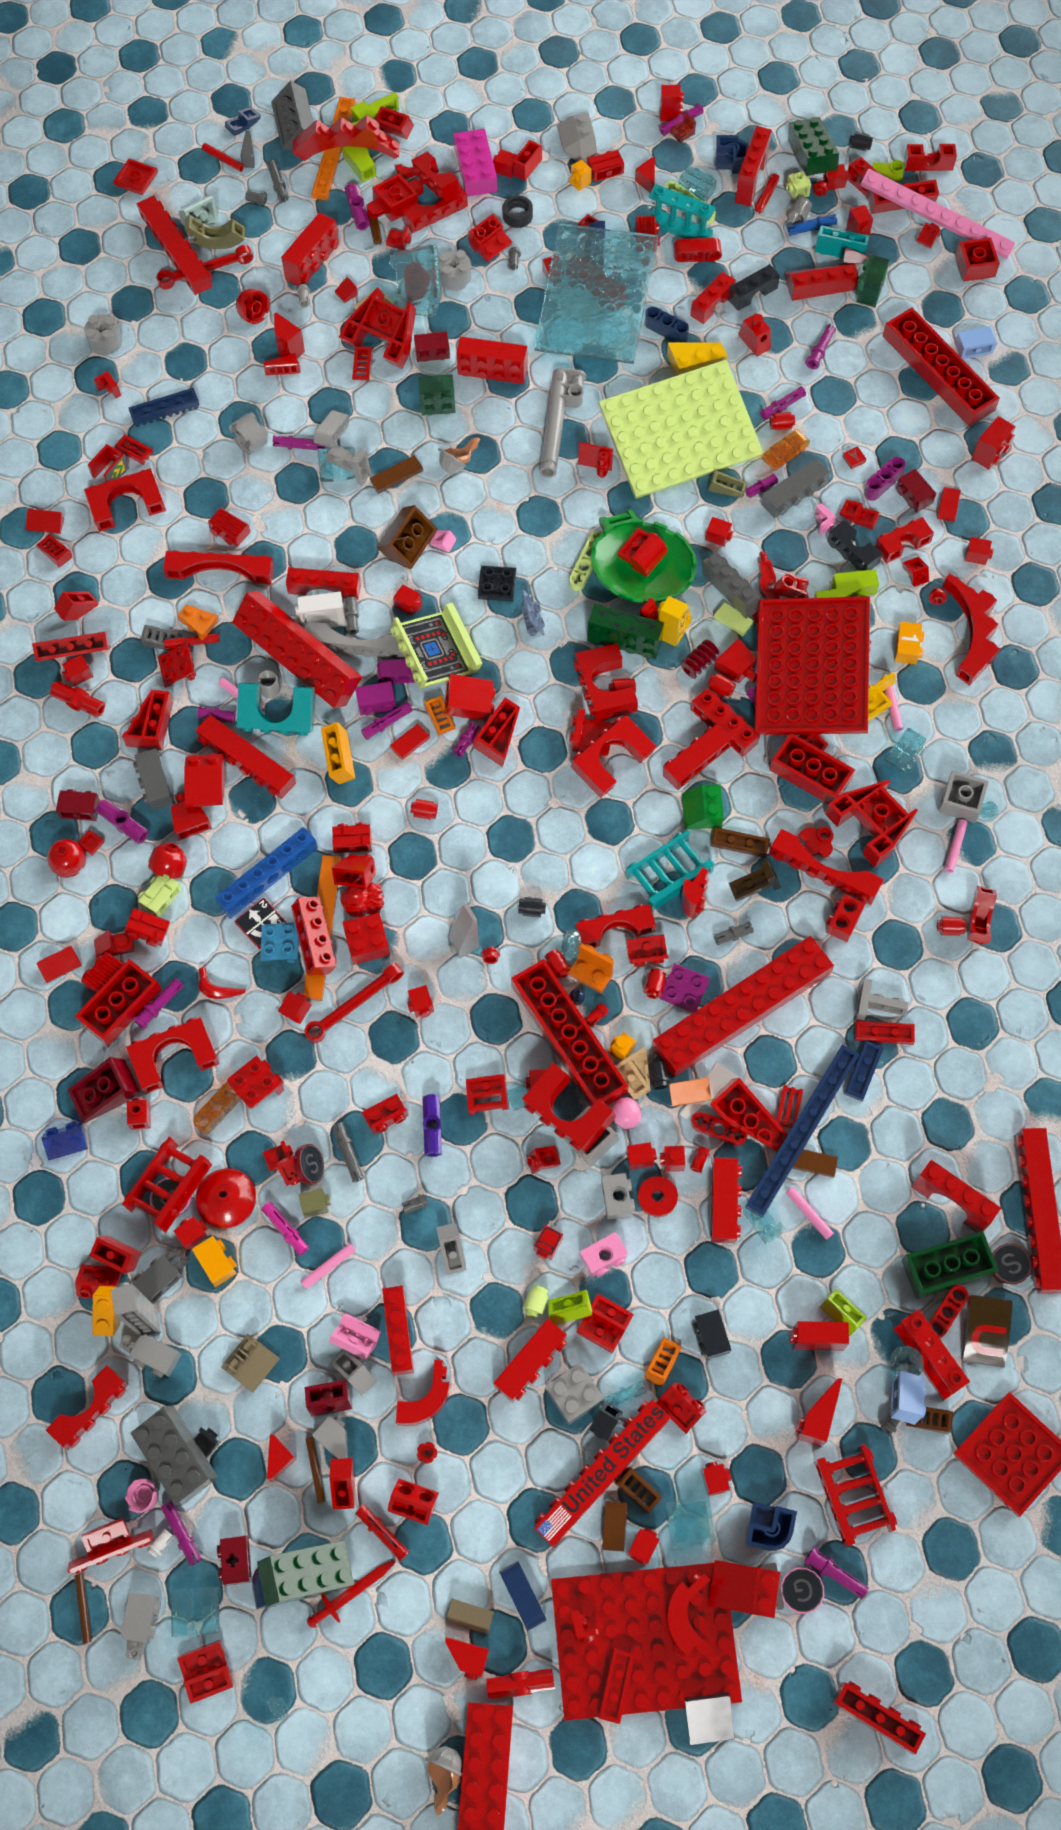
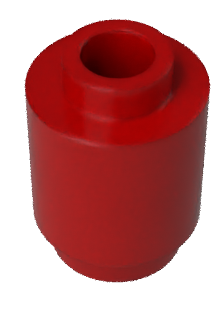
(782, 421)
(622, 683)
(721, 685)
(424, 809)
(951, 926)
(557, 963)
(654, 983)

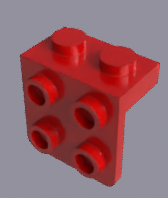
(586, 731)
(255, 1082)

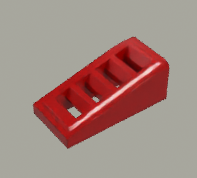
(361, 350)
(283, 365)
(59, 560)
(649, 610)

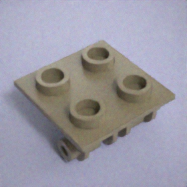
(250, 1363)

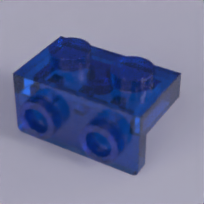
(64, 1140)

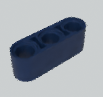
(666, 325)
(522, 1596)

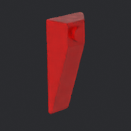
(744, 1111)

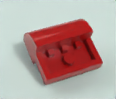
(489, 238)
(643, 551)
(694, 894)

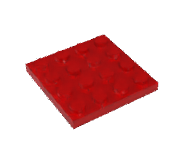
(1012, 1454)

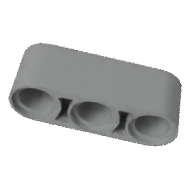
(331, 429)

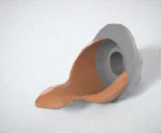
(454, 459)
(445, 1771)

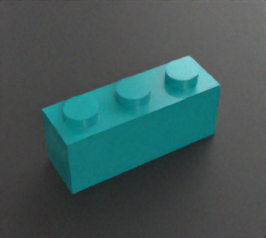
(833, 241)

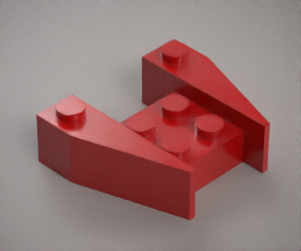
(385, 323)
(877, 813)

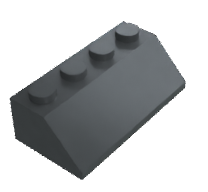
(291, 113)

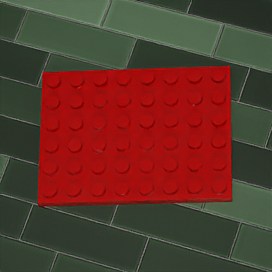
(813, 666)
(632, 1617)

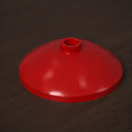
(232, 1209)

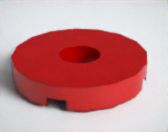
(661, 1185)

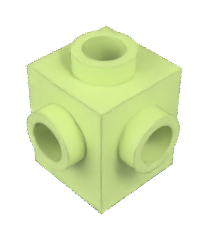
(798, 185)

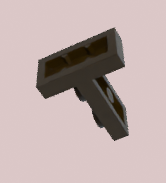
(755, 882)

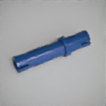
(812, 224)

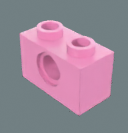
(609, 1244)

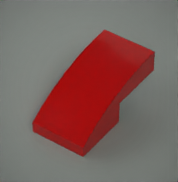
(857, 514)

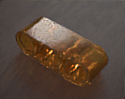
(785, 449)
(215, 1117)

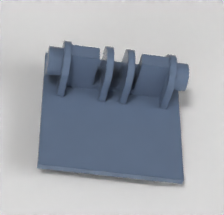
(531, 614)

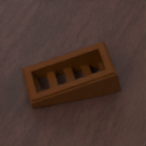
(937, 1427)
(642, 1484)

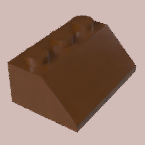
(407, 537)

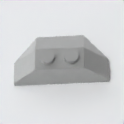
(578, 136)

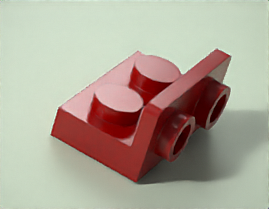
(385, 1114)
(92, 1277)
(681, 1406)

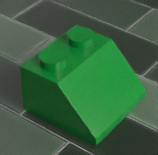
(703, 807)

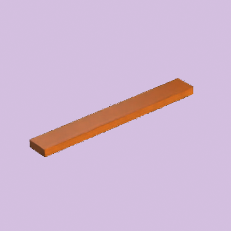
(331, 156)
(327, 893)

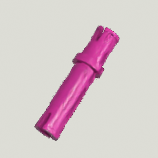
(290, 1235)

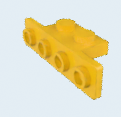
(877, 699)

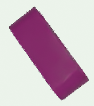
(884, 478)
(394, 671)

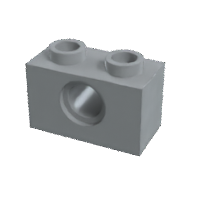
(617, 1184)

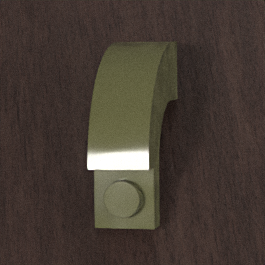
(215, 237)

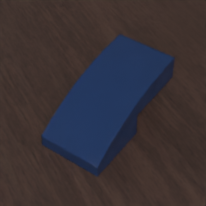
(245, 120)

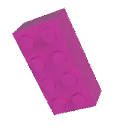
(475, 162)

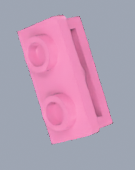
(355, 1336)

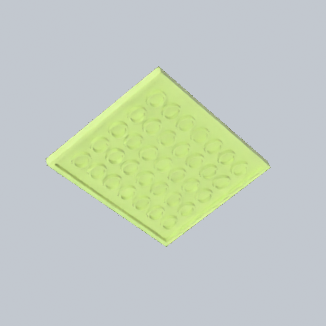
(680, 429)

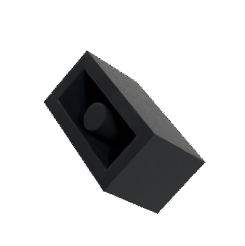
(711, 1334)

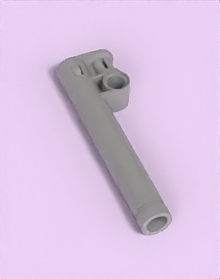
(565, 392)

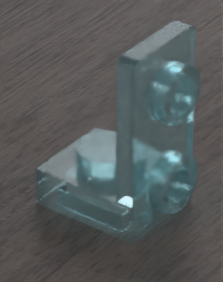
(765, 1226)

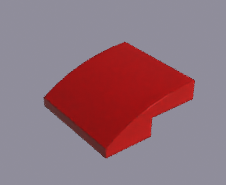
(605, 1324)
(205, 1671)

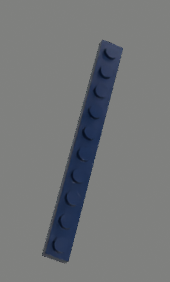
(802, 1131)

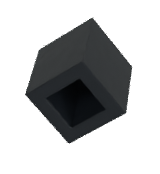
(605, 1421)

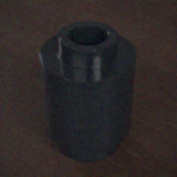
(860, 141)
(531, 907)
(658, 1074)

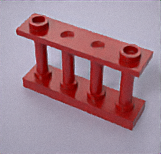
(176, 1200)
(938, 1362)
(841, 1511)

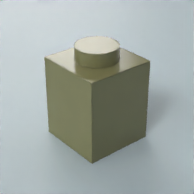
(314, 1203)

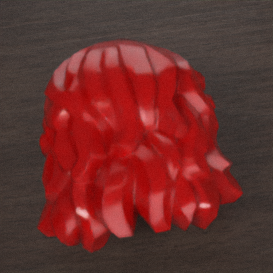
(359, 900)

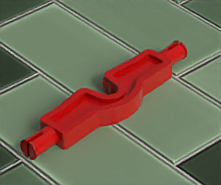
(767, 577)

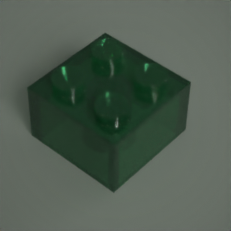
(872, 280)
(437, 395)

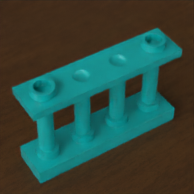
(678, 226)
(671, 888)

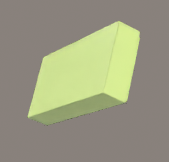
(733, 619)

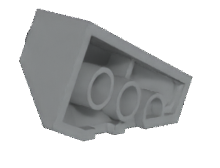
(464, 932)

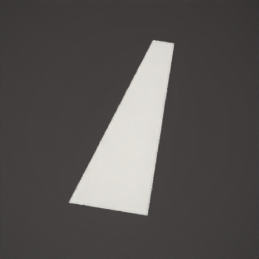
(718, 1078)

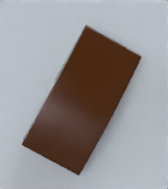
(615, 1526)

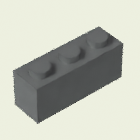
(152, 779)

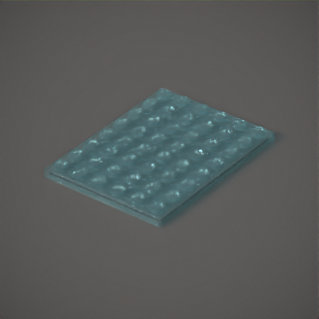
(596, 293)

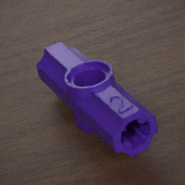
(432, 1137)

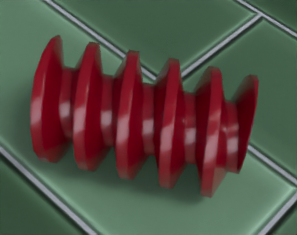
(699, 659)

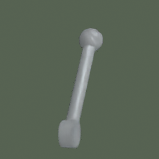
(767, 760)

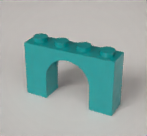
(251, 716)

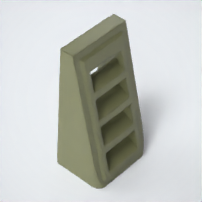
(722, 478)

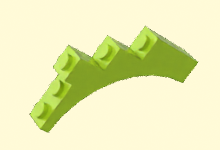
(358, 157)
(850, 584)

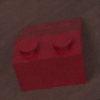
(103, 1089)

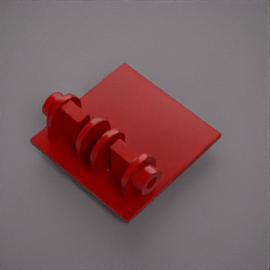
(596, 457)
(176, 664)

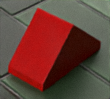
(646, 174)
(278, 1458)

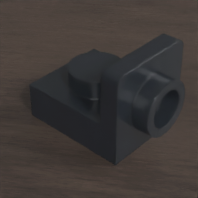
(207, 1441)

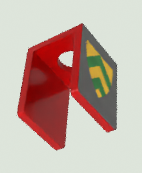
(103, 458)

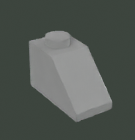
(451, 1248)
(353, 1372)
(333, 1437)

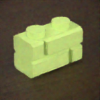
(159, 894)

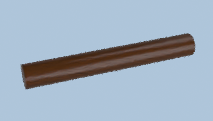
(318, 1485)
(83, 1610)

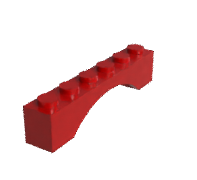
(184, 564)
(790, 850)

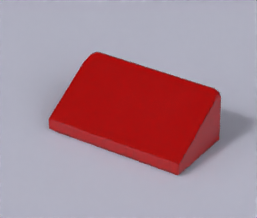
(44, 521)
(59, 964)

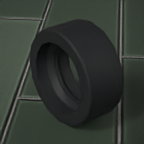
(515, 202)

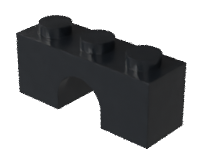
(742, 292)
(861, 557)

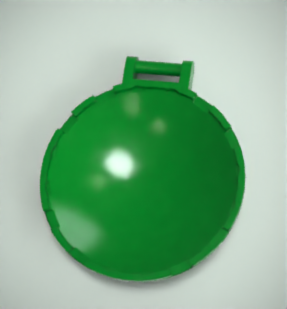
(670, 576)

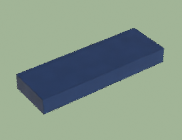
(863, 1070)

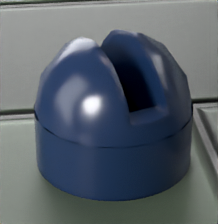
(581, 996)

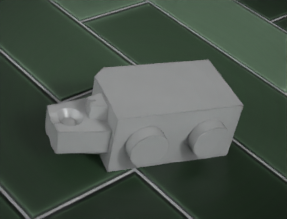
(151, 1353)
(138, 1623)

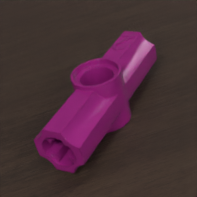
(357, 206)
(115, 815)

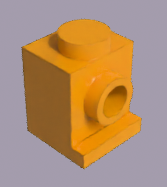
(580, 175)
(622, 1046)

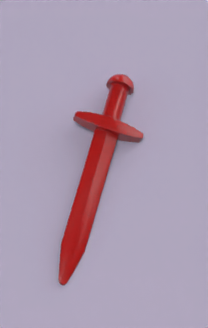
(332, 1606)

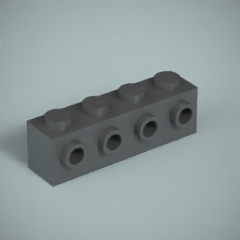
(795, 488)
(731, 585)

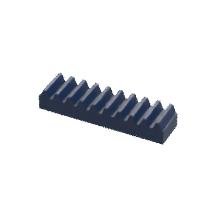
(164, 406)

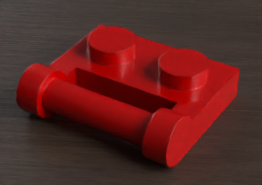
(484, 1088)

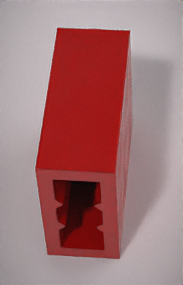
(469, 697)
(819, 1335)

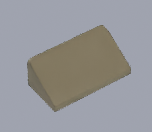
(469, 1616)

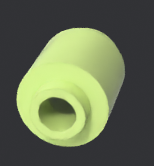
(535, 1301)

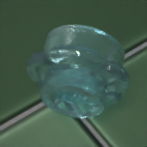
(989, 806)

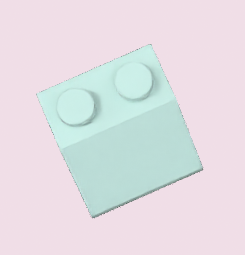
(202, 210)

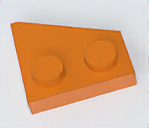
(198, 620)

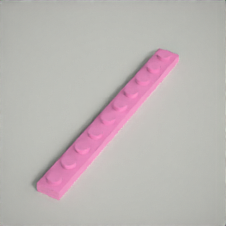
(934, 212)

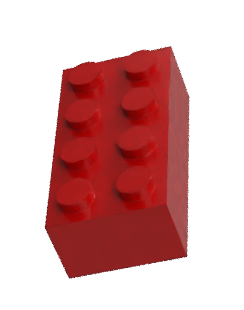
(310, 250)
(492, 360)
(811, 769)
(117, 1002)

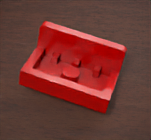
(646, 949)

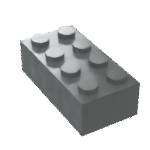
(174, 1455)

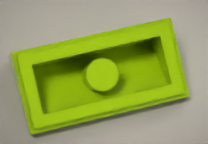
(569, 1307)
(842, 1310)

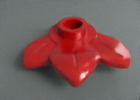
(815, 843)

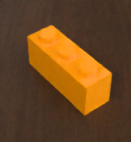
(338, 753)

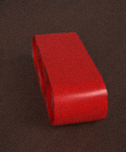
(697, 250)
(953, 1306)

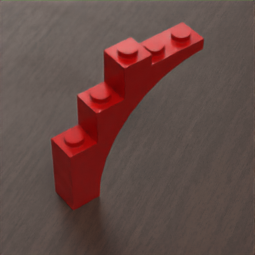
(343, 134)
(981, 627)

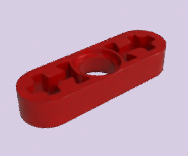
(703, 1129)

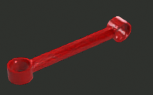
(209, 265)
(389, 976)

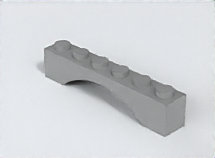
(383, 647)

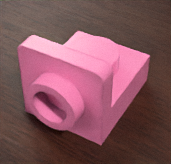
(825, 518)

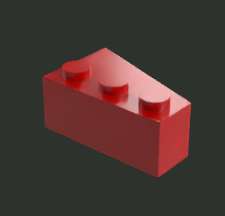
(497, 732)

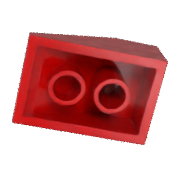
(204, 780)
(816, 1423)
(744, 1588)

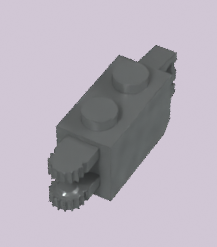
(160, 1275)

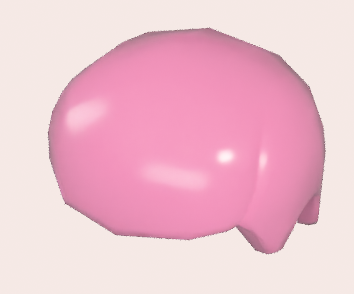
(627, 1113)
(142, 1495)

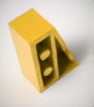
(692, 356)
(675, 618)

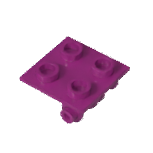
(685, 988)

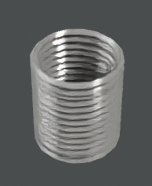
(800, 210)
(268, 677)

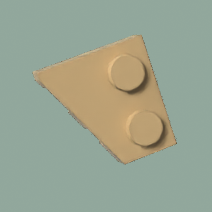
(636, 1073)

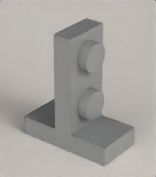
(354, 463)
(878, 1002)

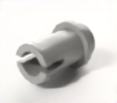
(303, 292)

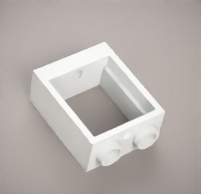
(322, 609)

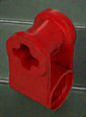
(791, 587)

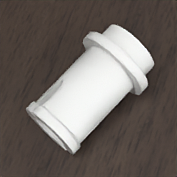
(160, 1543)

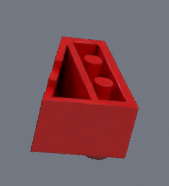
(151, 723)

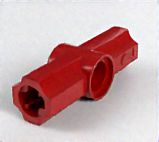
(77, 699)
(520, 1683)

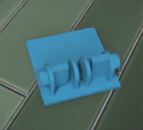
(279, 942)

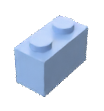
(975, 342)
(908, 1397)

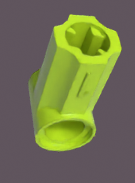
(890, 170)

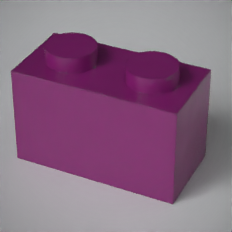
(375, 698)

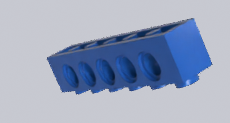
(266, 872)

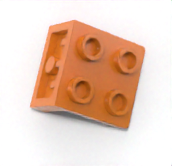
(592, 968)

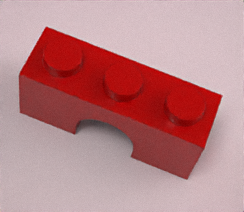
(940, 160)
(704, 305)
(915, 532)

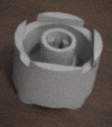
(455, 269)
(103, 334)
(249, 433)

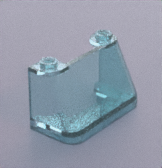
(417, 279)

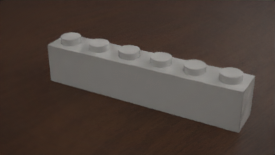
(135, 1309)

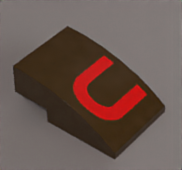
(987, 1330)

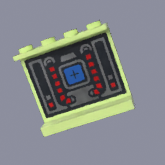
(436, 647)

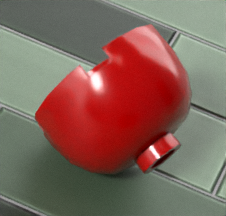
(252, 305)
(66, 858)
(168, 860)

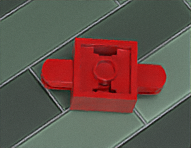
(392, 196)

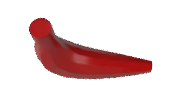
(213, 991)

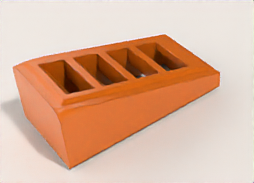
(434, 702)
(657, 1374)

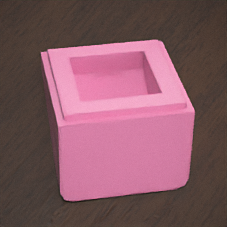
(443, 540)

